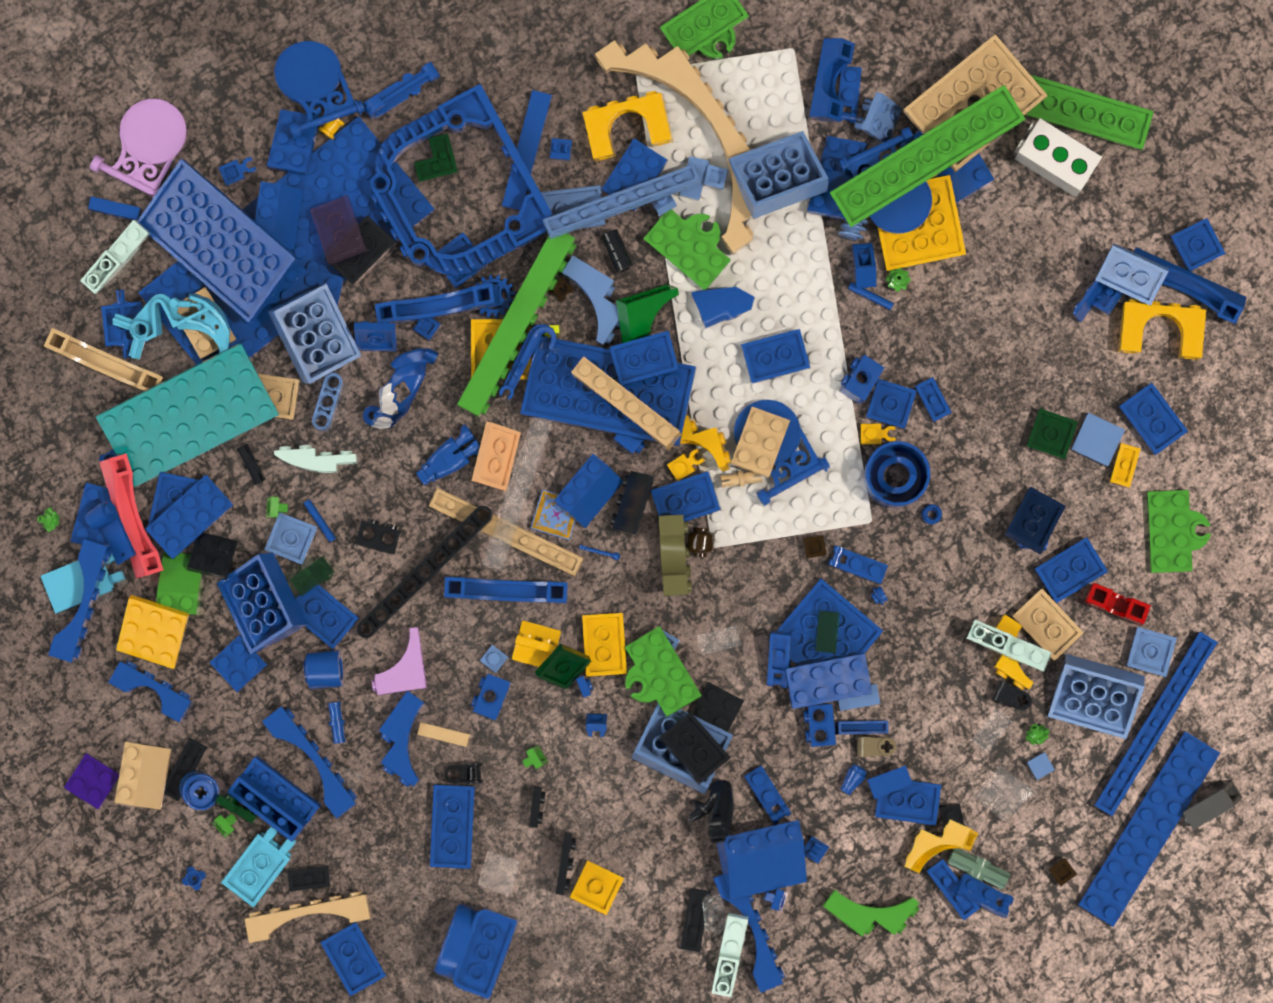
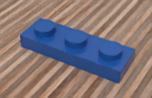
(948, 884)

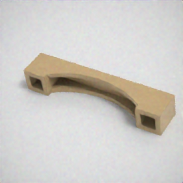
(101, 361)
(626, 403)
(261, 926)

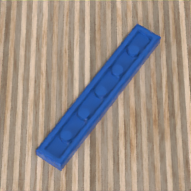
(527, 147)

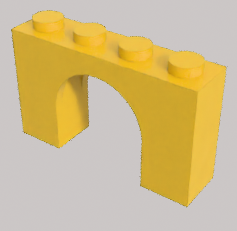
(600, 121)
(1189, 321)

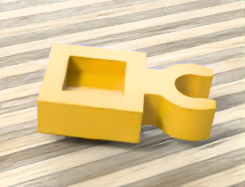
(872, 434)
(684, 466)

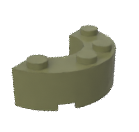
(674, 556)

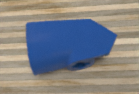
(722, 304)

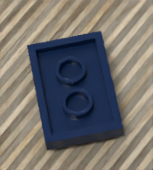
(1035, 520)

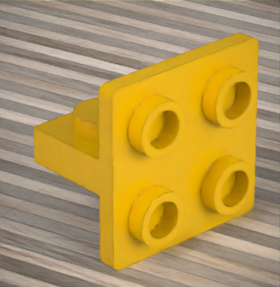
(535, 643)

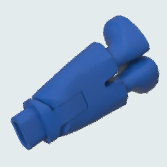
(449, 457)

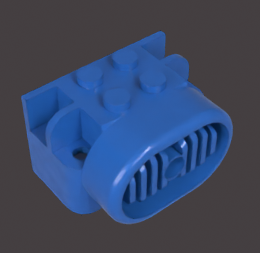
(475, 949)

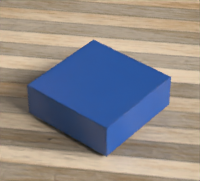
(427, 328)

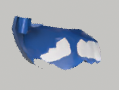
(411, 369)

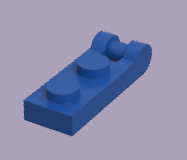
(849, 91)
(858, 565)
(779, 658)
(767, 794)
(984, 895)

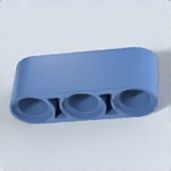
(328, 412)

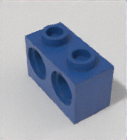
(826, 725)

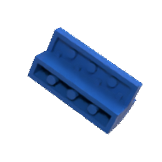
(274, 798)

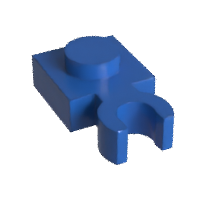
(234, 173)

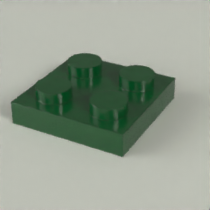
(1052, 434)
(563, 666)

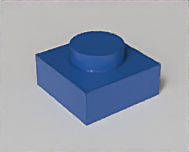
(585, 686)

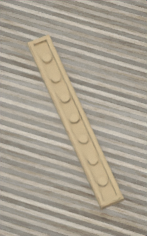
(522, 539)

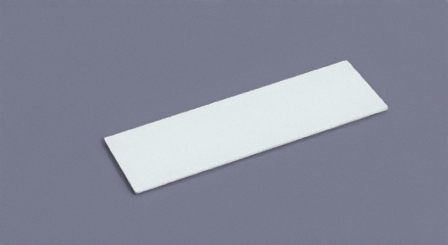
(792, 290)

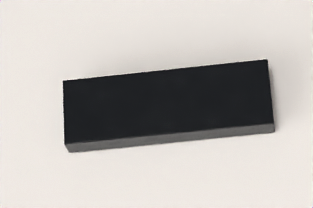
(187, 762)
(694, 921)

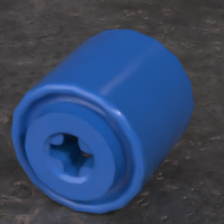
(324, 669)
(193, 781)

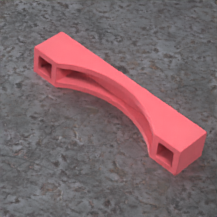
(119, 483)

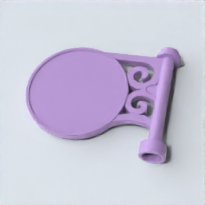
(152, 135)

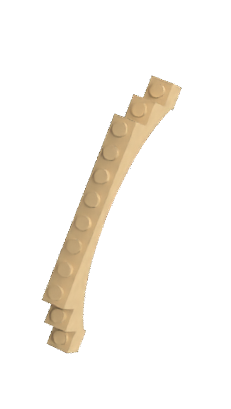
(678, 74)

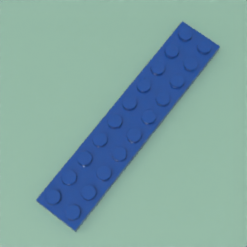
(1149, 829)

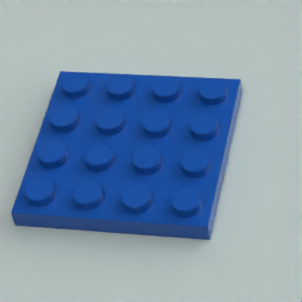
(855, 630)

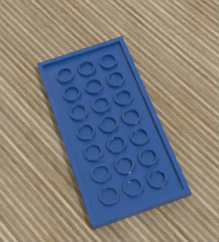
(217, 241)
(559, 397)

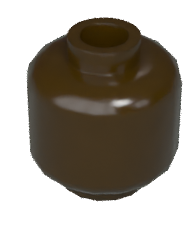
(701, 542)

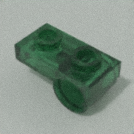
(312, 576)

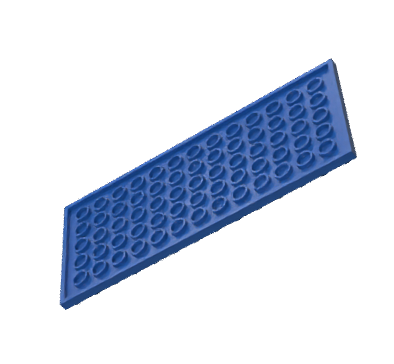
(335, 170)

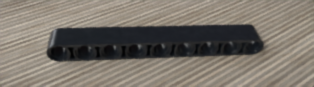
(415, 576)

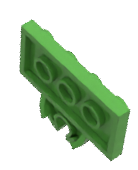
(705, 26)
(689, 246)
(1173, 531)
(660, 673)

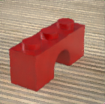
(1116, 604)

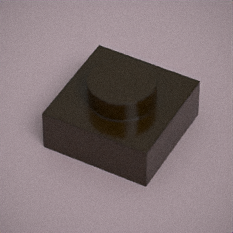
(814, 547)
(1062, 872)

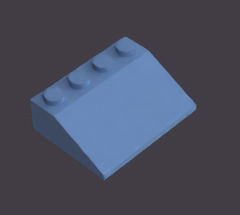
(779, 174)
(314, 333)
(1096, 696)
(655, 755)

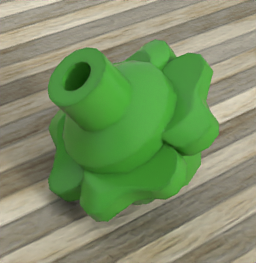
(898, 279)
(49, 519)
(1037, 734)

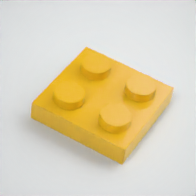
(596, 887)

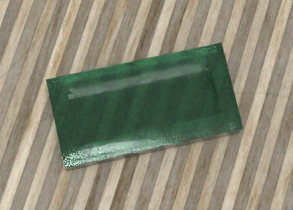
(827, 632)

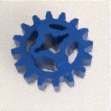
(504, 303)

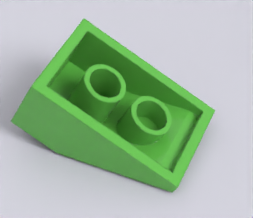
(178, 586)

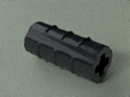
(617, 251)

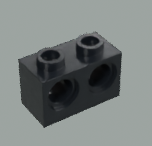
(377, 542)

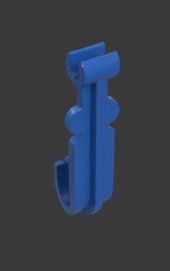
(400, 91)
(525, 355)

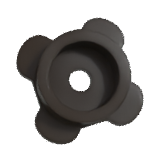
(566, 289)

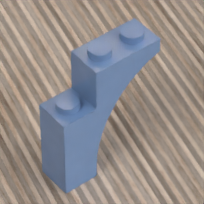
(596, 287)

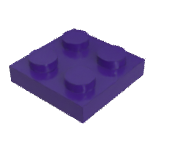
(92, 781)

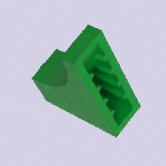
(639, 310)

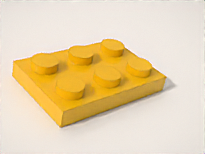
(604, 644)

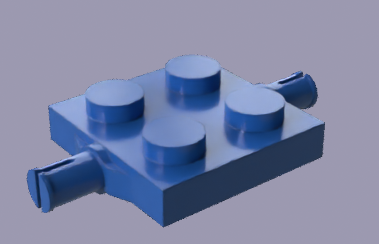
(116, 335)

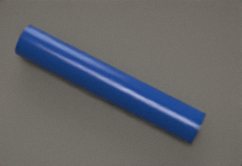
(871, 296)
(320, 521)

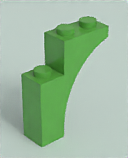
(861, 917)

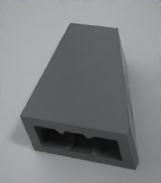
(1212, 805)

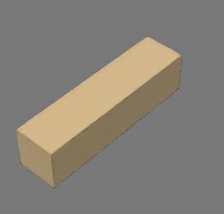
(443, 734)

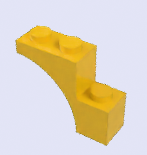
(710, 439)
(1008, 667)
(928, 845)

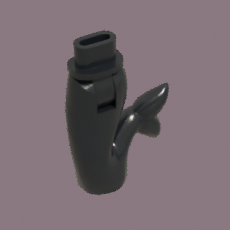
(720, 807)

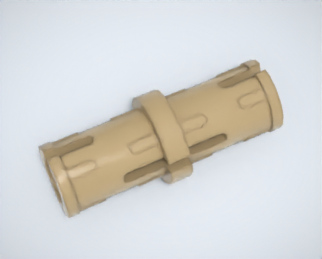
(740, 478)

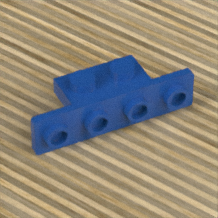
(1097, 296)

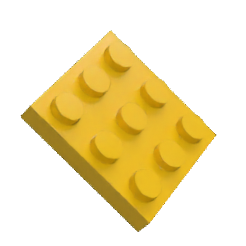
(481, 336)
(152, 631)

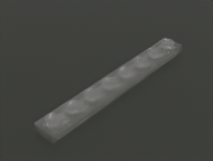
(517, 493)

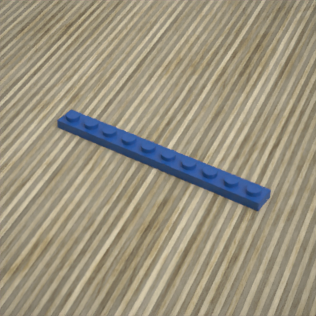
(1155, 723)

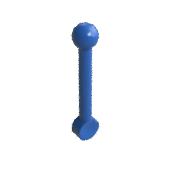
(616, 556)

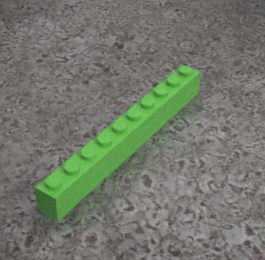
(516, 323)

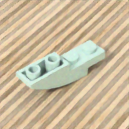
(116, 257)
(307, 458)
(1009, 645)
(729, 954)

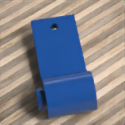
(107, 519)

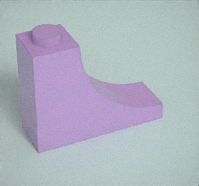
(407, 673)

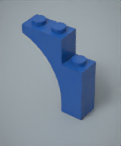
(398, 729)

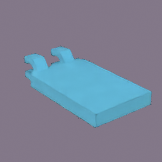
(66, 585)
(258, 867)

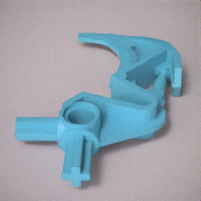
(151, 318)

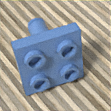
(880, 118)

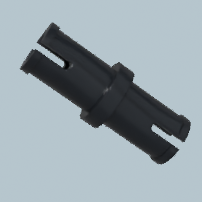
(251, 464)

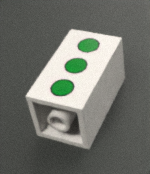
(1057, 157)

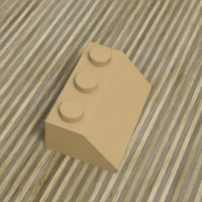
(143, 775)

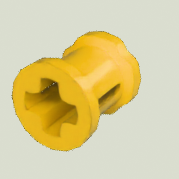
(330, 128)

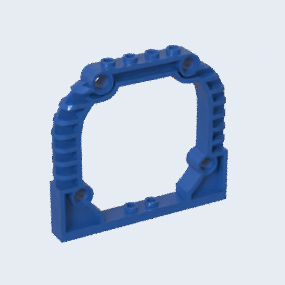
(476, 111)

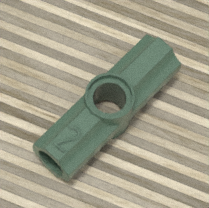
(978, 868)

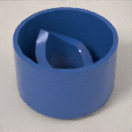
(907, 456)

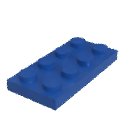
(833, 151)
(303, 280)
(189, 517)
(828, 680)
(452, 826)

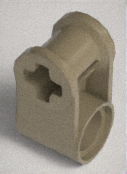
(871, 746)

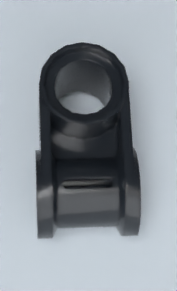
(1007, 695)
(466, 773)

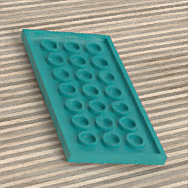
(188, 414)

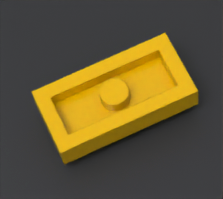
(1125, 465)

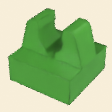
(274, 507)
(535, 758)
(224, 826)

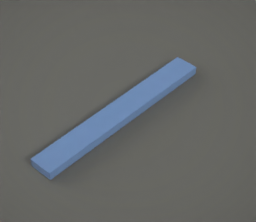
(622, 201)

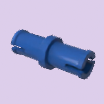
(336, 722)

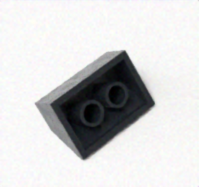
(632, 503)

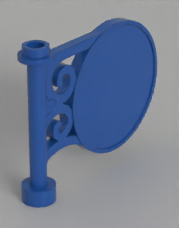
(309, 75)
(907, 211)
(787, 449)

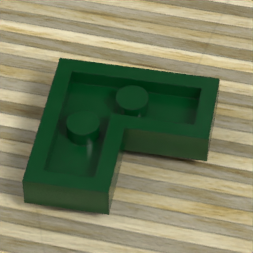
(441, 164)
(232, 805)

